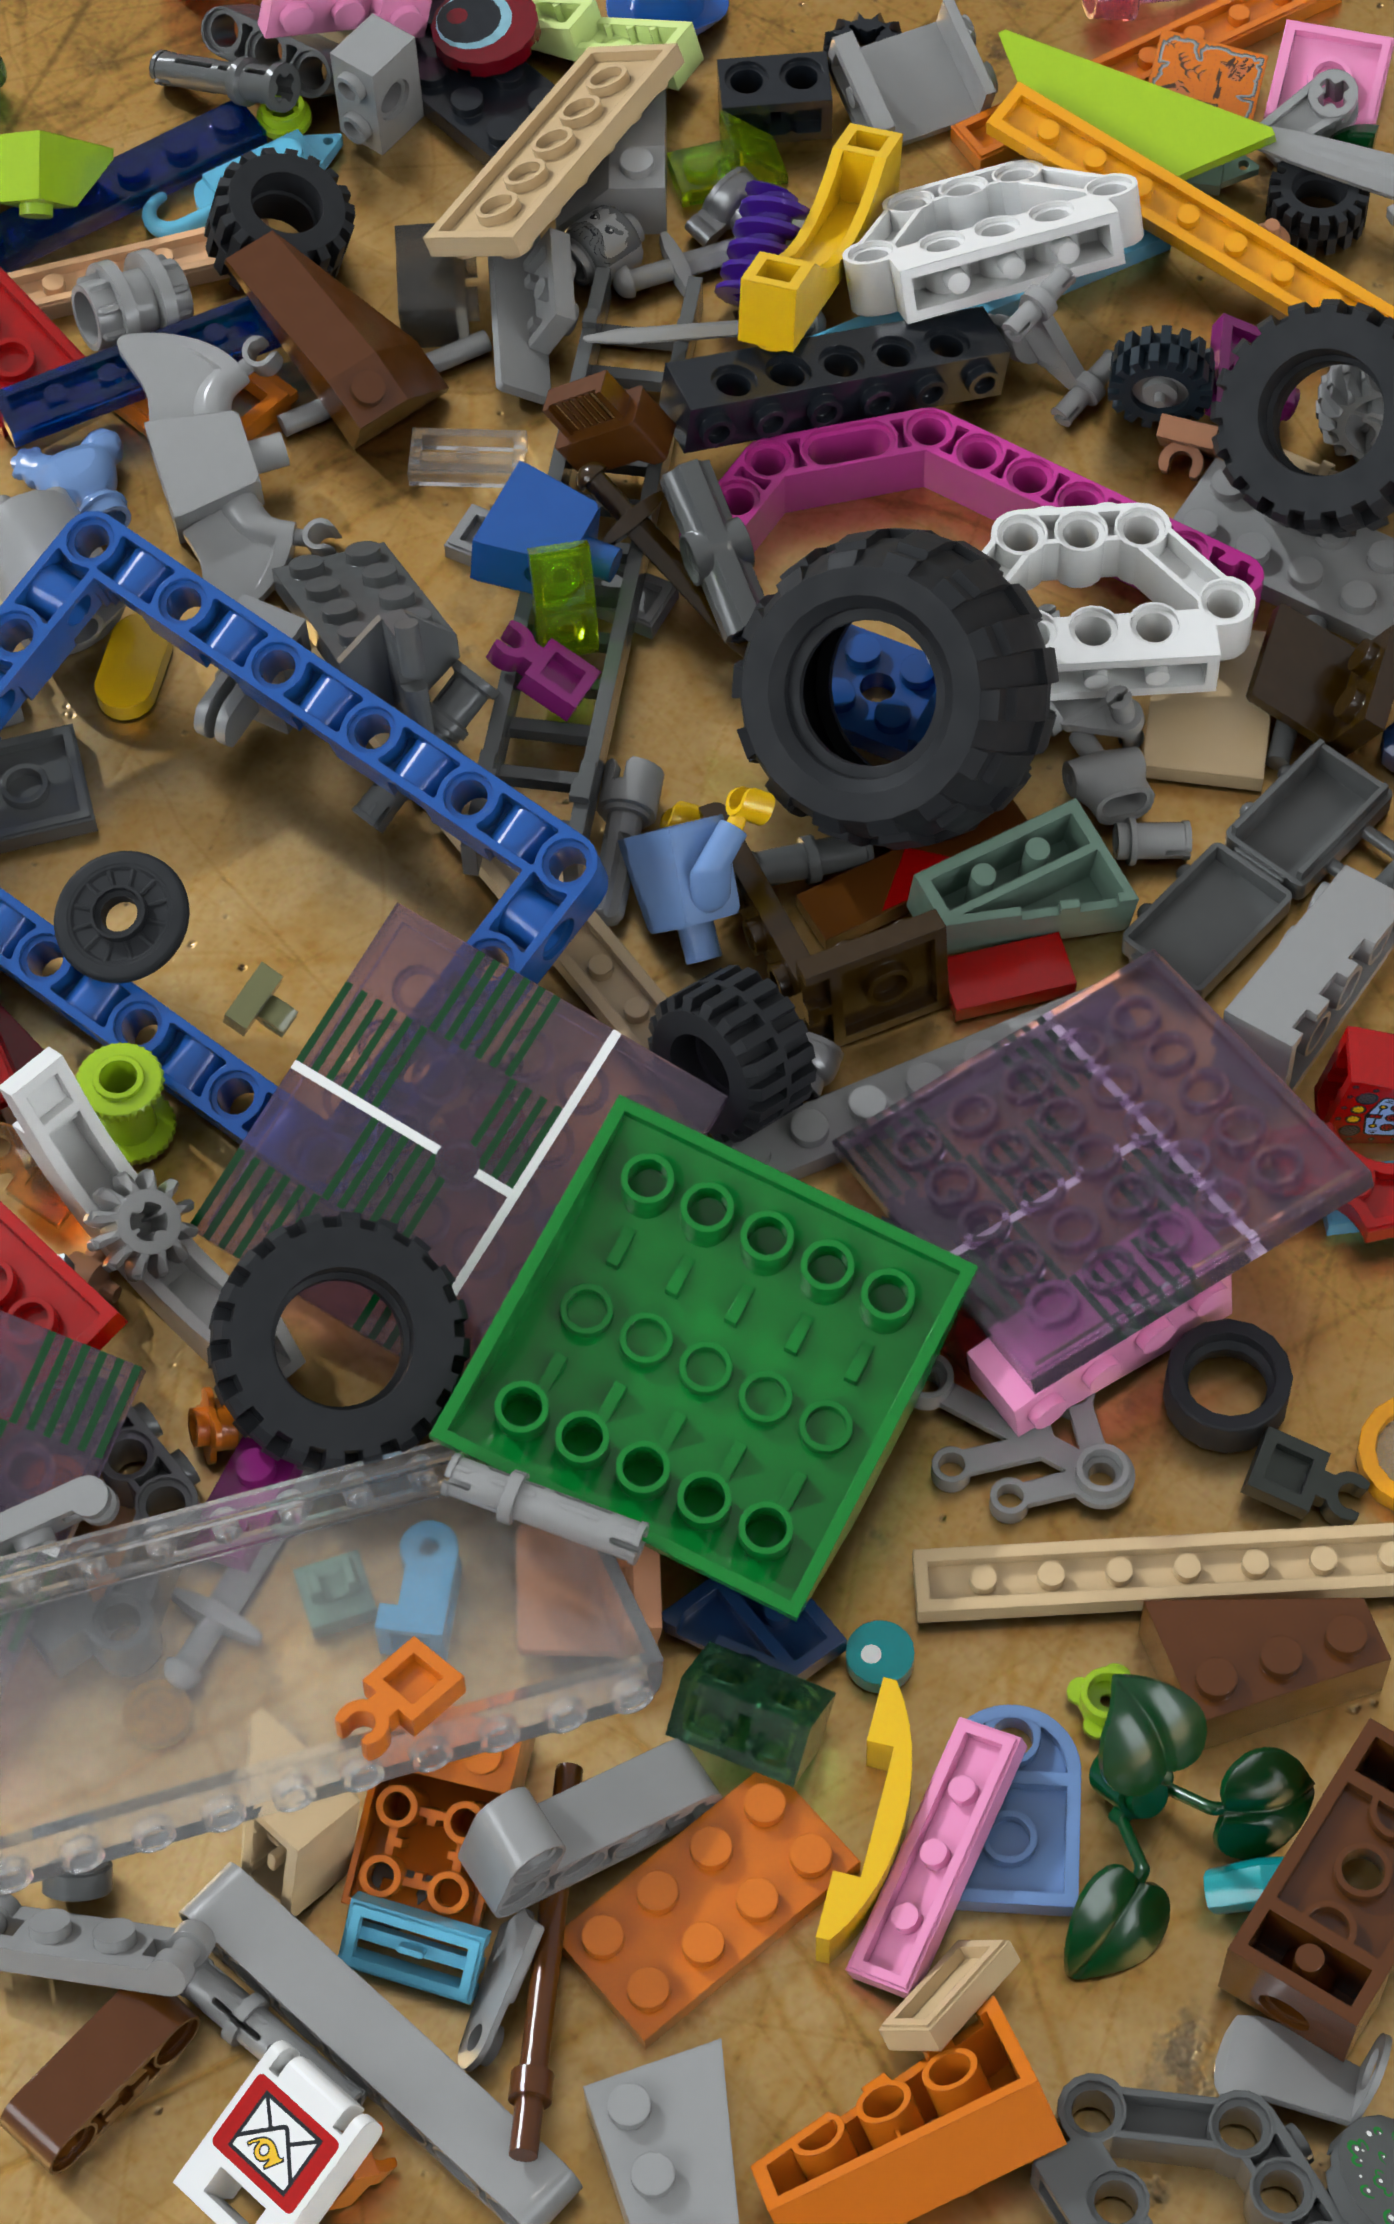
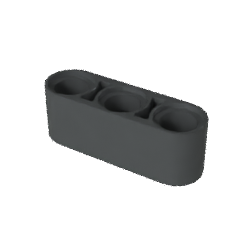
(302, 51)

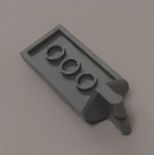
(372, 623)

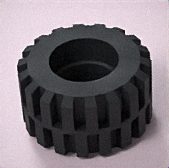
(283, 190)
(740, 1041)

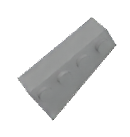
(1315, 974)

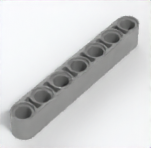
(379, 2049)

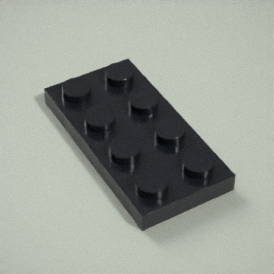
(474, 109)

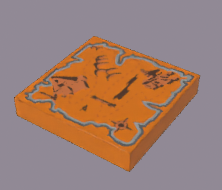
(1209, 72)

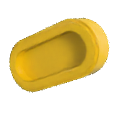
(131, 669)

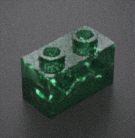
(750, 1713)

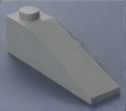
(631, 176)

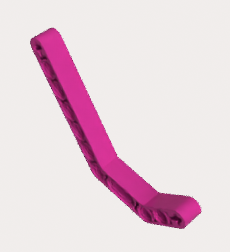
(930, 452)

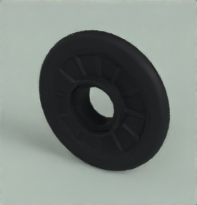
(142, 947)

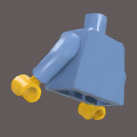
(687, 869)

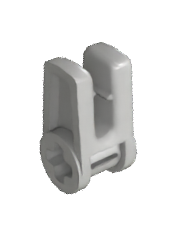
(1307, 111)

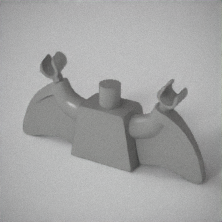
(211, 466)

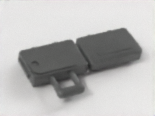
(1269, 856)

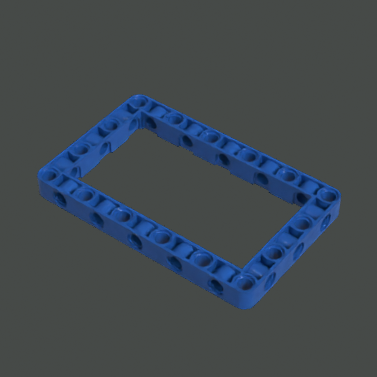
(53, 606)

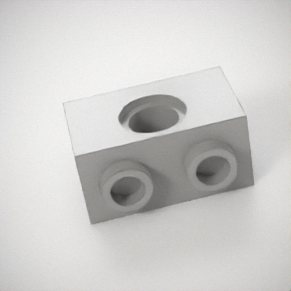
(377, 84)

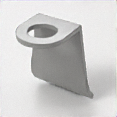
(1295, 2073)

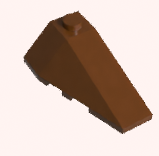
(345, 349)

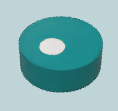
(877, 1652)

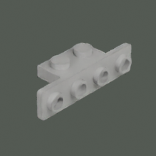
(531, 313)

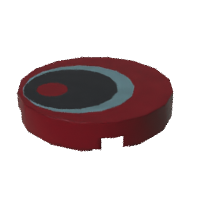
(485, 34)

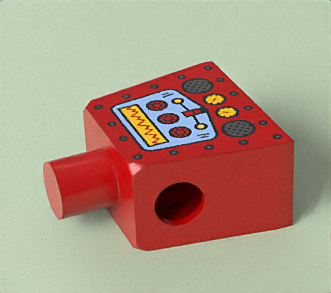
(1359, 1087)

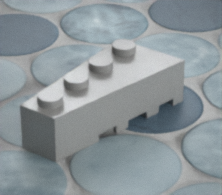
(668, 2139)

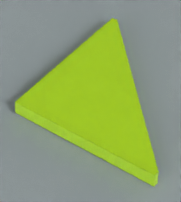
(1152, 120)

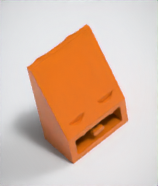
(420, 1827)

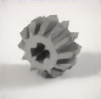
(157, 1205)

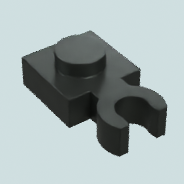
(1294, 1478)

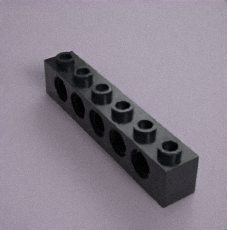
(834, 379)

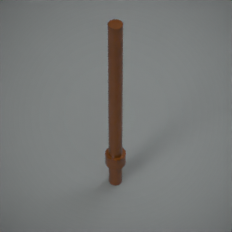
(532, 2080)

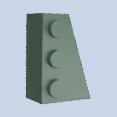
(1028, 884)

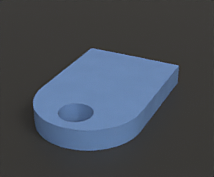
(1035, 1840)

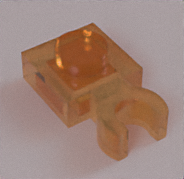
(29, 1182)

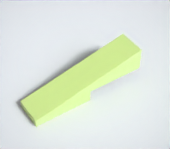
(575, 25)

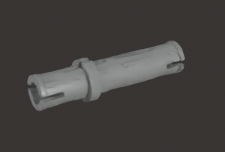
(521, 1500)
(248, 2021)

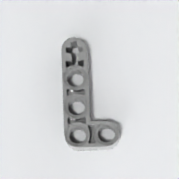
(533, 1850)

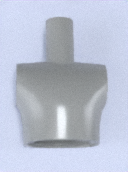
(1107, 780)

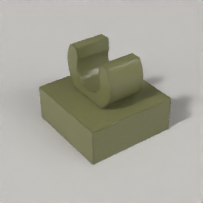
(259, 1004)

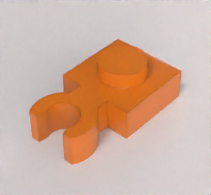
(402, 1691)

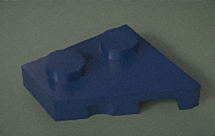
(754, 1630)

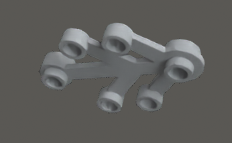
(1036, 1445)

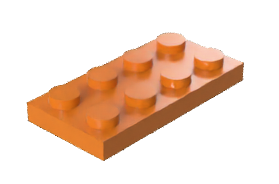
(705, 1905)

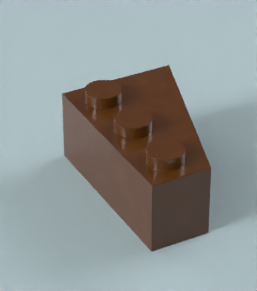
(1264, 1658)

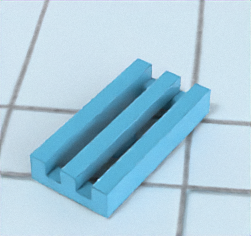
(422, 1923)

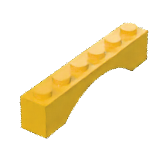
(790, 289)

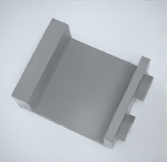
(915, 79)

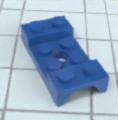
(896, 723)

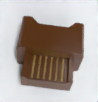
(608, 423)

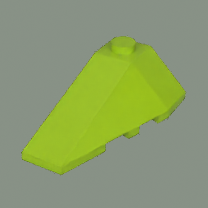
(48, 171)

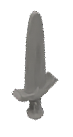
(1337, 160)

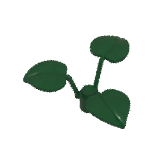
(1143, 1741)

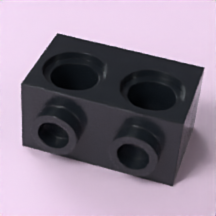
(779, 94)

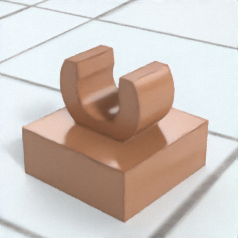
(1185, 438)

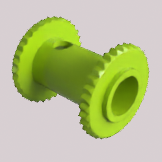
(125, 1092)

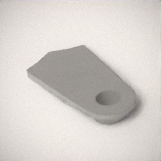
(500, 1985)

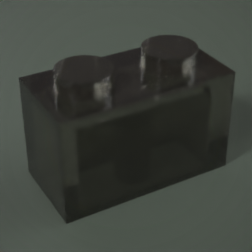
(433, 291)

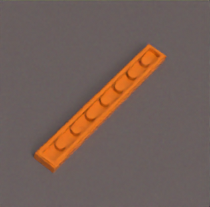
(1223, 21)

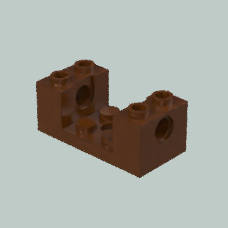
(1314, 1943)

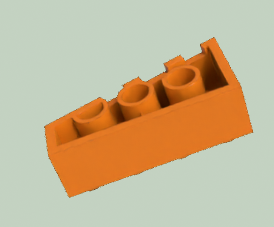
(918, 2137)

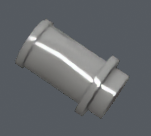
(1151, 840)

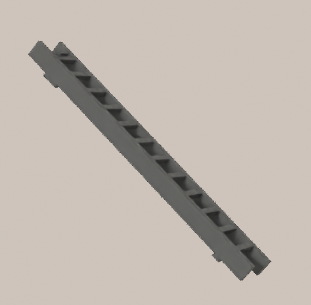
(503, 725)

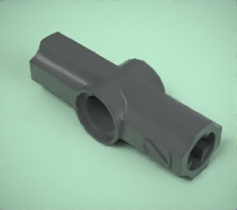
(713, 546)

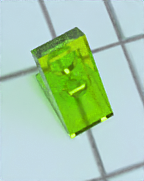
(740, 144)

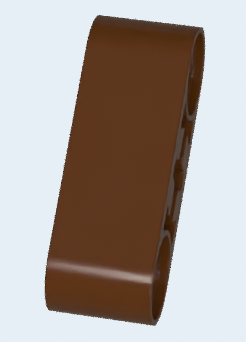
(98, 2075)

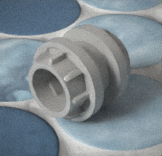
(139, 300)

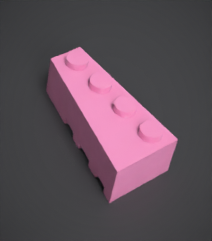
(1028, 1410)

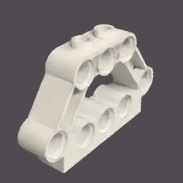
(989, 237)
(1159, 646)

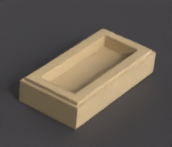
(949, 1995)

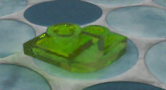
(564, 596)

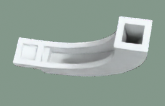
(81, 1157)

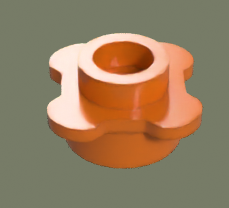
(212, 1426)

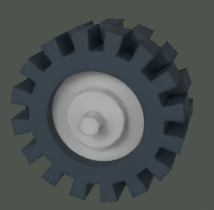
(1161, 375)

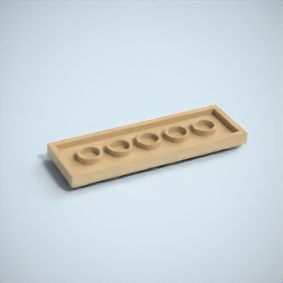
(553, 151)

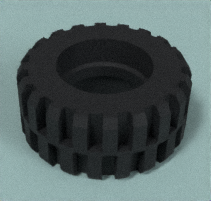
(1253, 409)
(353, 1252)

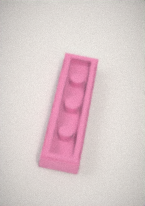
(936, 1858)

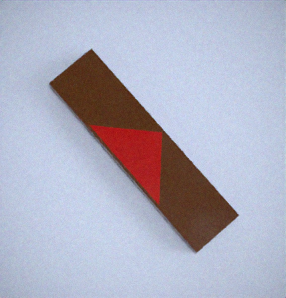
(881, 887)

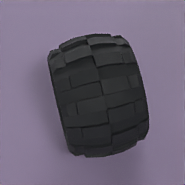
(986, 670)

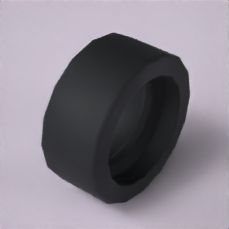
(1236, 1341)

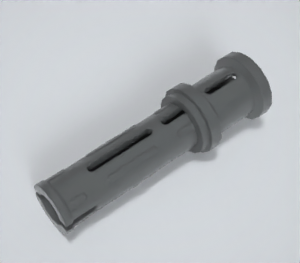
(242, 80)
(451, 714)

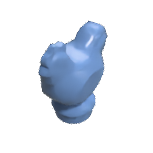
(83, 471)

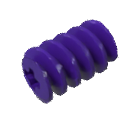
(763, 227)

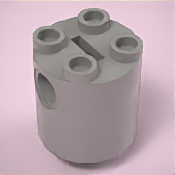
(26, 530)

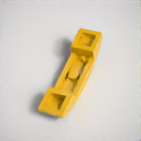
(853, 1897)

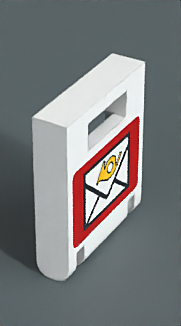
(281, 2144)

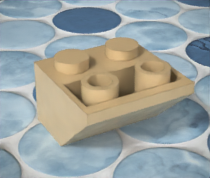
(301, 1851)

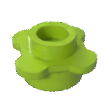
(1087, 1695)

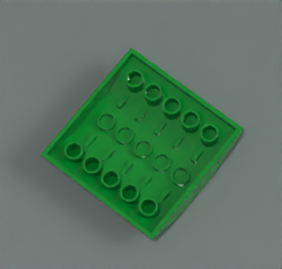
(709, 1355)

